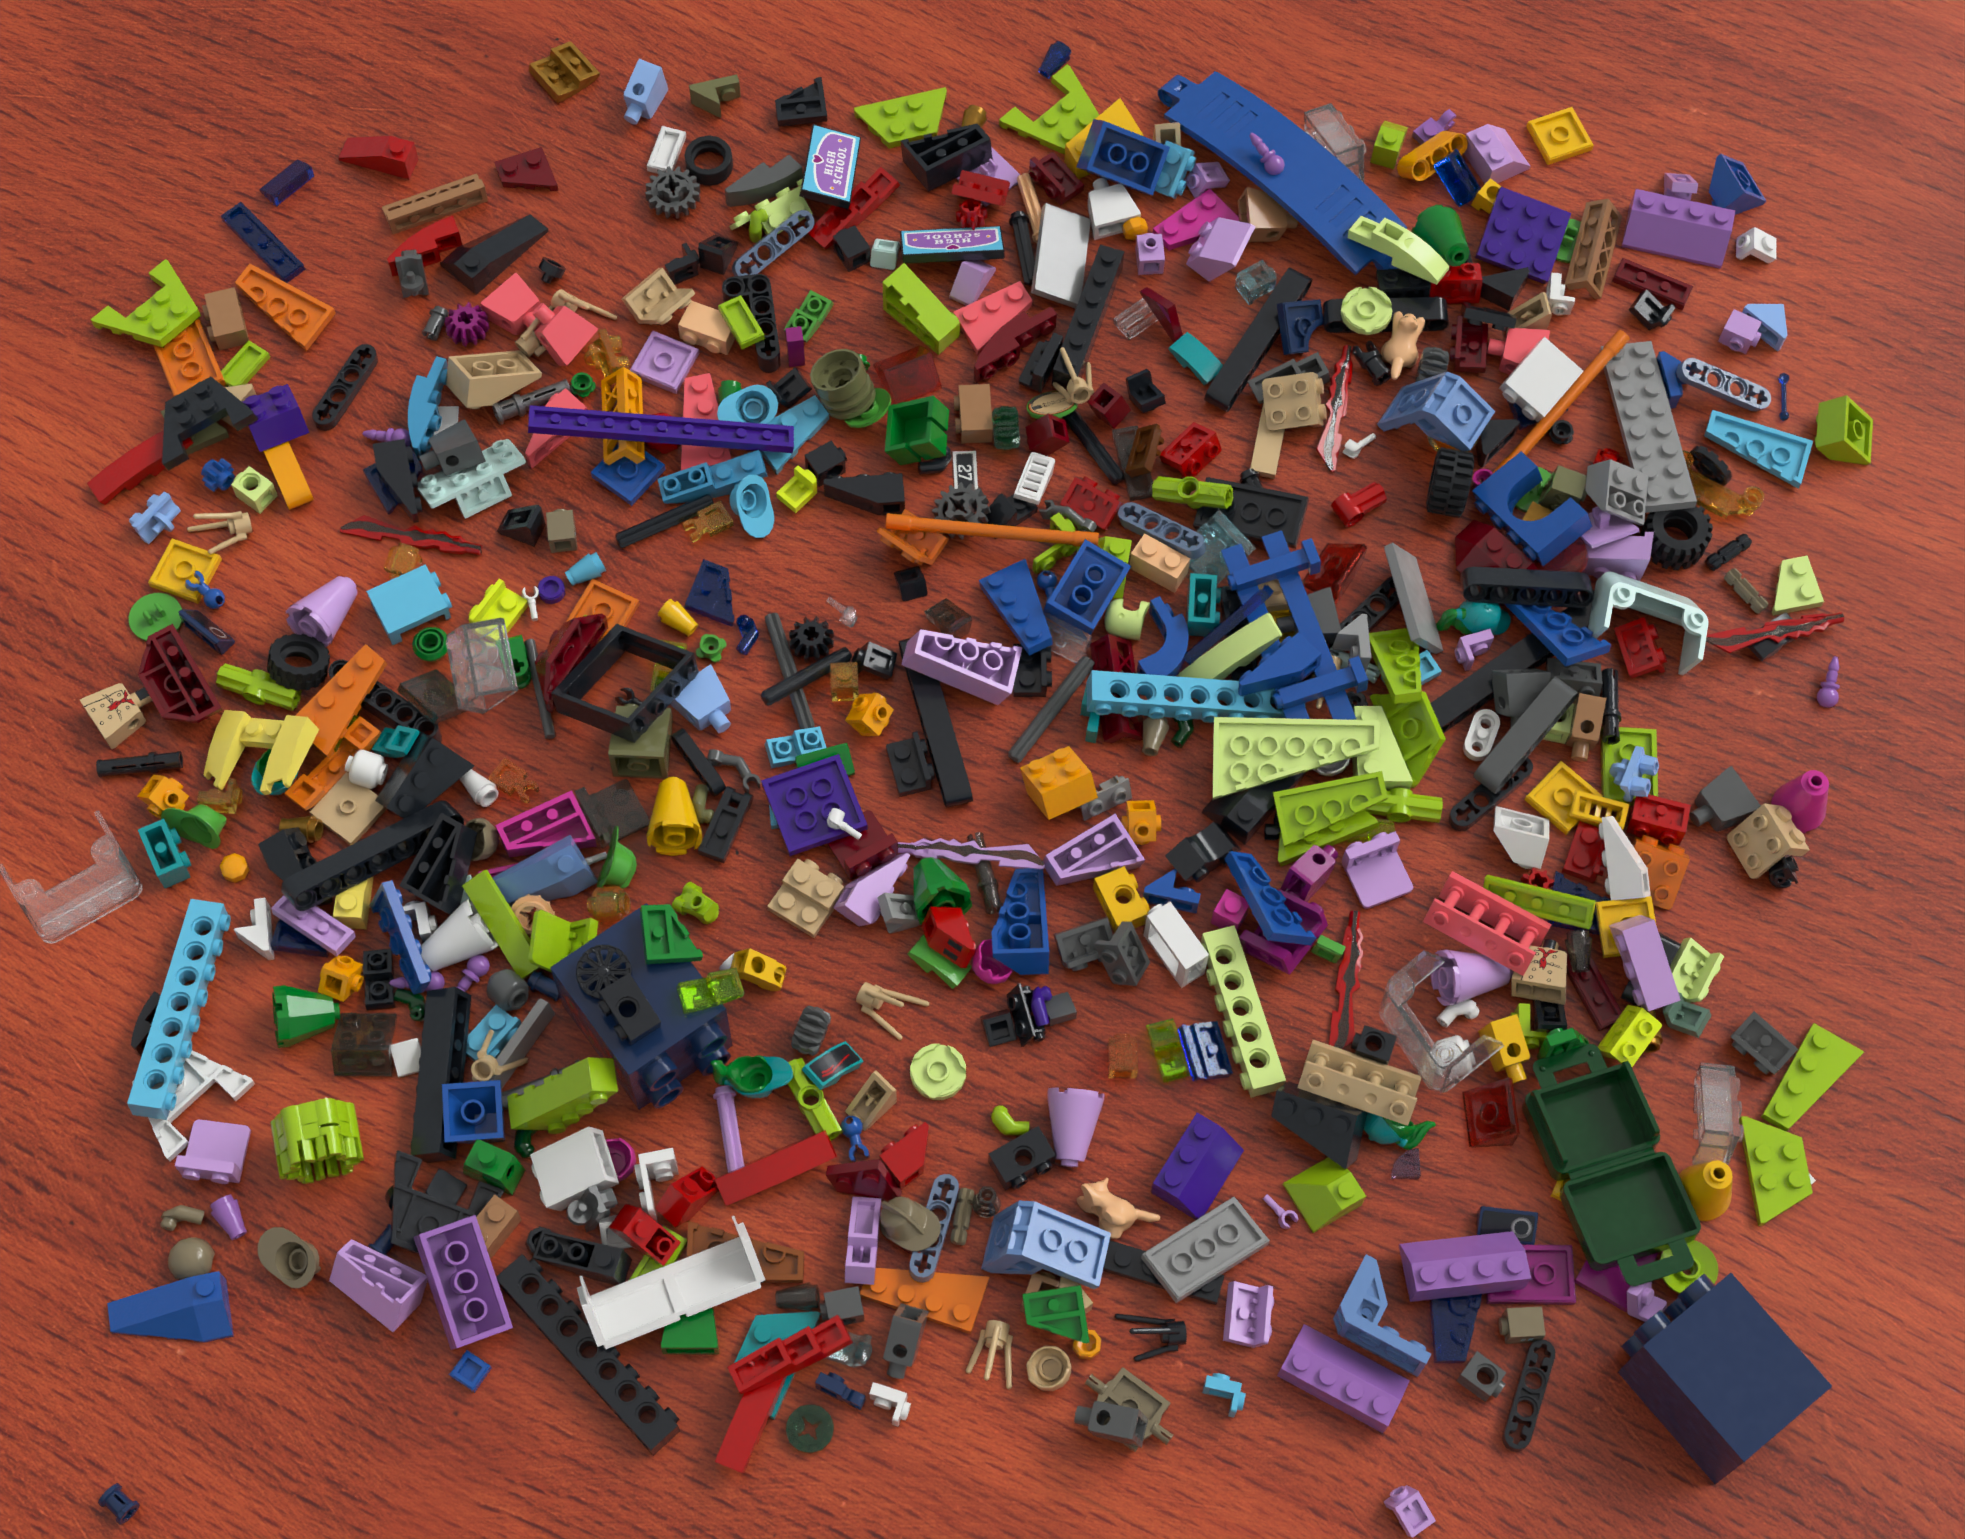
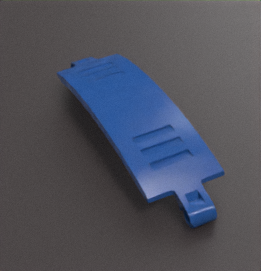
(1314, 182)

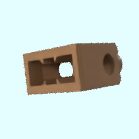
(1265, 214)
(1585, 725)

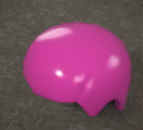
(987, 967)
(622, 1156)

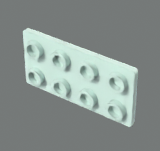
(475, 486)

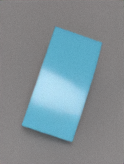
(783, 750)

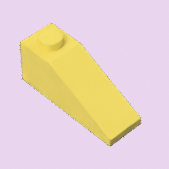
(353, 906)

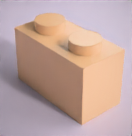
(705, 328)
(1159, 563)

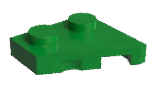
(665, 937)
(1560, 1041)

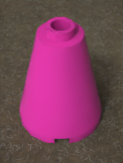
(1805, 799)

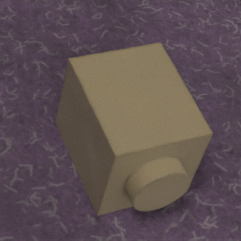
(561, 530)
(1522, 1325)

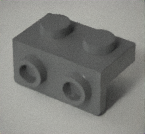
(1077, 943)
(1763, 1043)

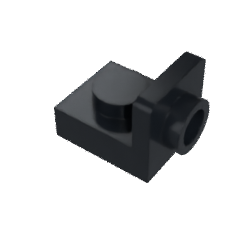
(683, 268)
(875, 660)

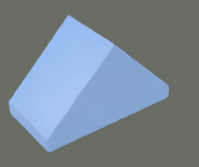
(1773, 322)

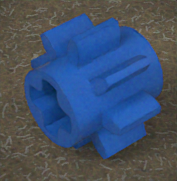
(218, 474)

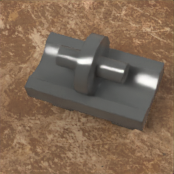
(411, 273)
(591, 1207)

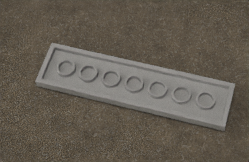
(1649, 427)

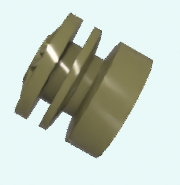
(843, 384)

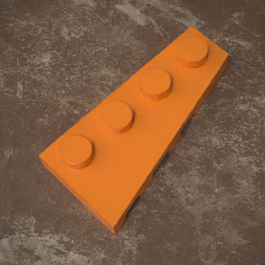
(287, 306)
(342, 698)
(949, 1298)

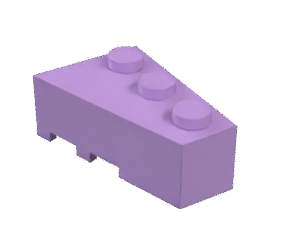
(1623, 556)
(1094, 853)
(1645, 962)
(378, 1283)

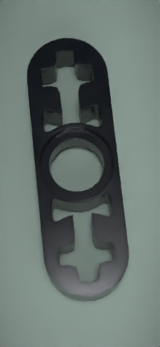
(698, 762)

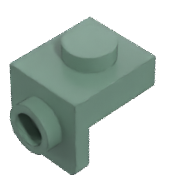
(1686, 1017)

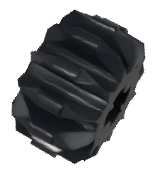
(821, 637)

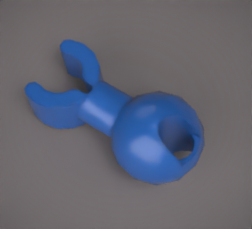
(1047, 583)
(211, 595)
(853, 1132)

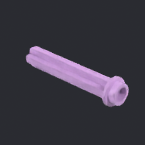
(729, 1127)

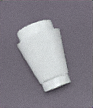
(480, 789)

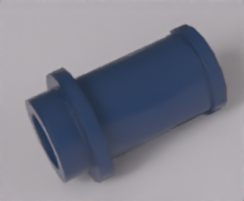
(543, 984)
(382, 1243)

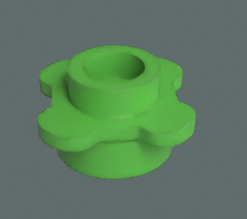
(711, 640)

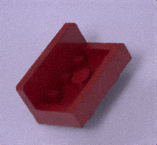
(1055, 178)
(1470, 346)

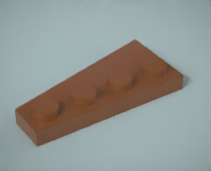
(777, 1262)

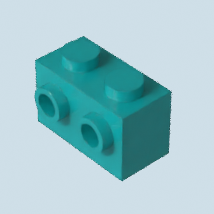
(1201, 604)
(164, 853)

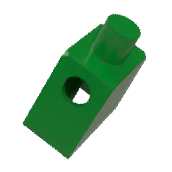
(491, 1166)
(691, 1335)

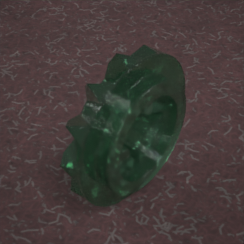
(814, 1415)

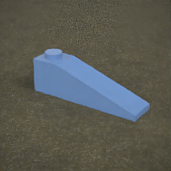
(552, 873)

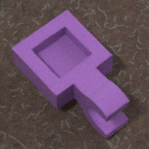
(1431, 127)

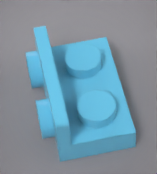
(1174, 170)
(503, 1027)

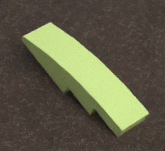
(1235, 650)

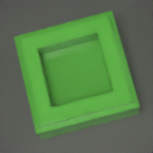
(1328, 949)

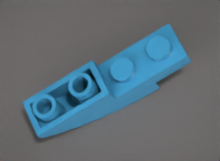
(423, 409)
(710, 480)

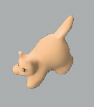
(1401, 347)
(1113, 1212)

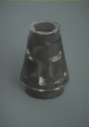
(1579, 950)
(983, 1207)
(799, 1297)

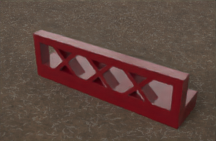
(1107, 658)

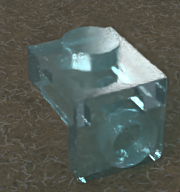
(855, 1353)

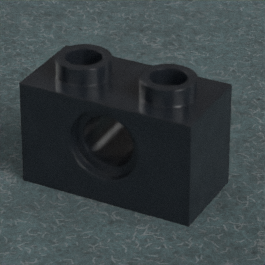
(627, 992)
(1031, 1144)

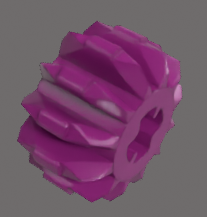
(466, 324)

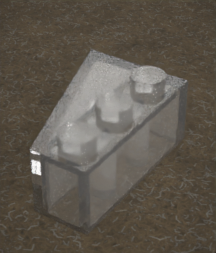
(1339, 138)
(1716, 1113)

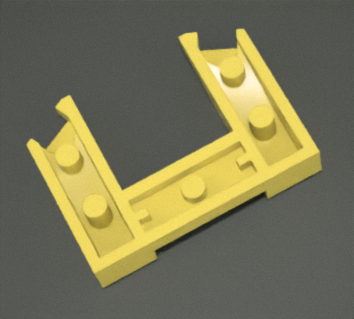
(287, 739)

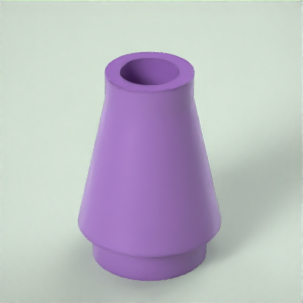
(228, 1215)

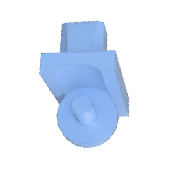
(156, 518)
(1629, 774)

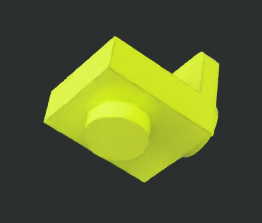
(798, 489)

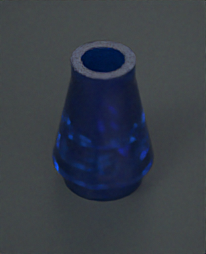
(1055, 58)

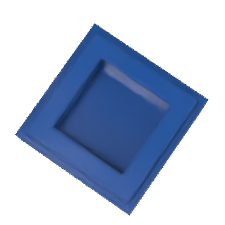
(470, 1371)

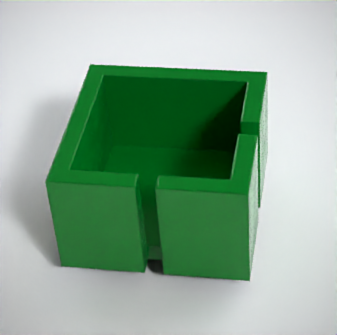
(916, 430)

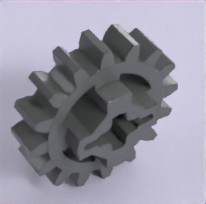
(661, 197)
(965, 500)

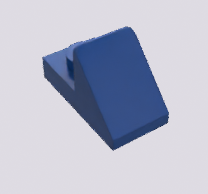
(1672, 384)
(1162, 892)

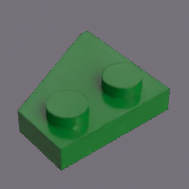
(1058, 1312)

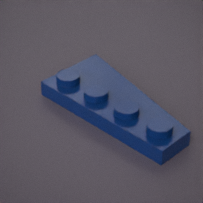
(1018, 604)
(1559, 634)
(1266, 902)
(402, 942)

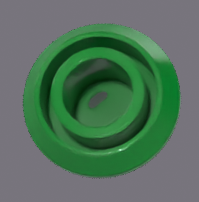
(430, 644)

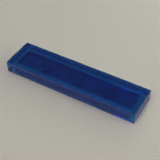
(263, 242)
(1228, 624)

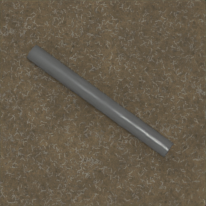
(545, 715)

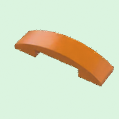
(312, 788)

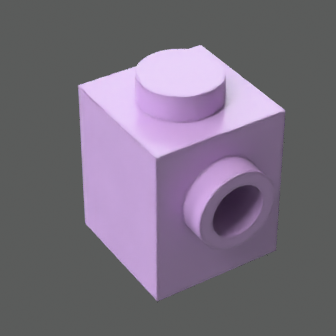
(1150, 254)
(1740, 332)

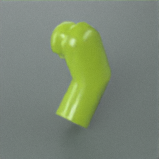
(755, 225)

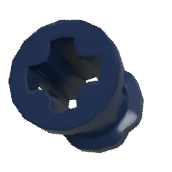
(118, 1503)

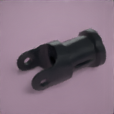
(1372, 363)

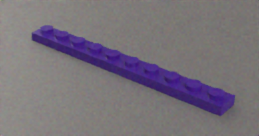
(660, 429)

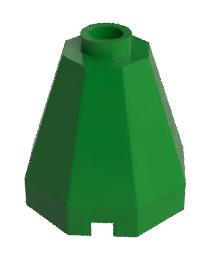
(938, 887)
(301, 1014)

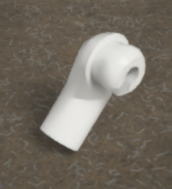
(1465, 1008)

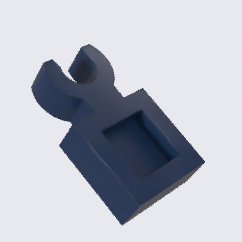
(834, 1386)

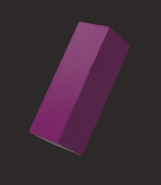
(795, 346)

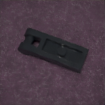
(725, 825)

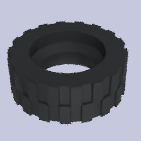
(298, 677)

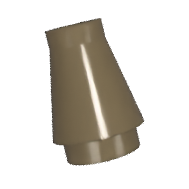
(1153, 735)

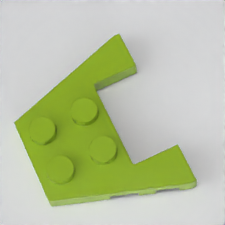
(1062, 120)
(160, 316)

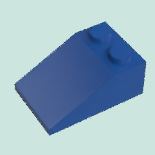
(1087, 587)

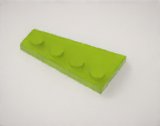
(1398, 664)

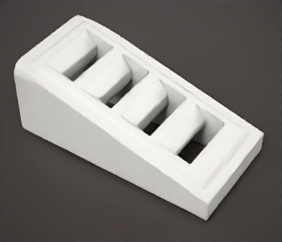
(1035, 477)

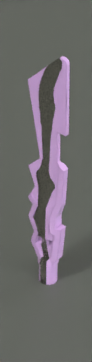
(1009, 856)

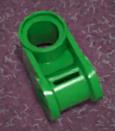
(520, 662)

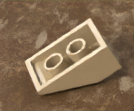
(489, 376)

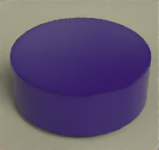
(551, 589)

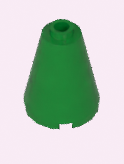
(1444, 233)

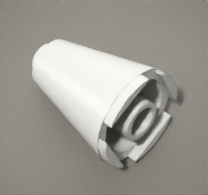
(458, 938)

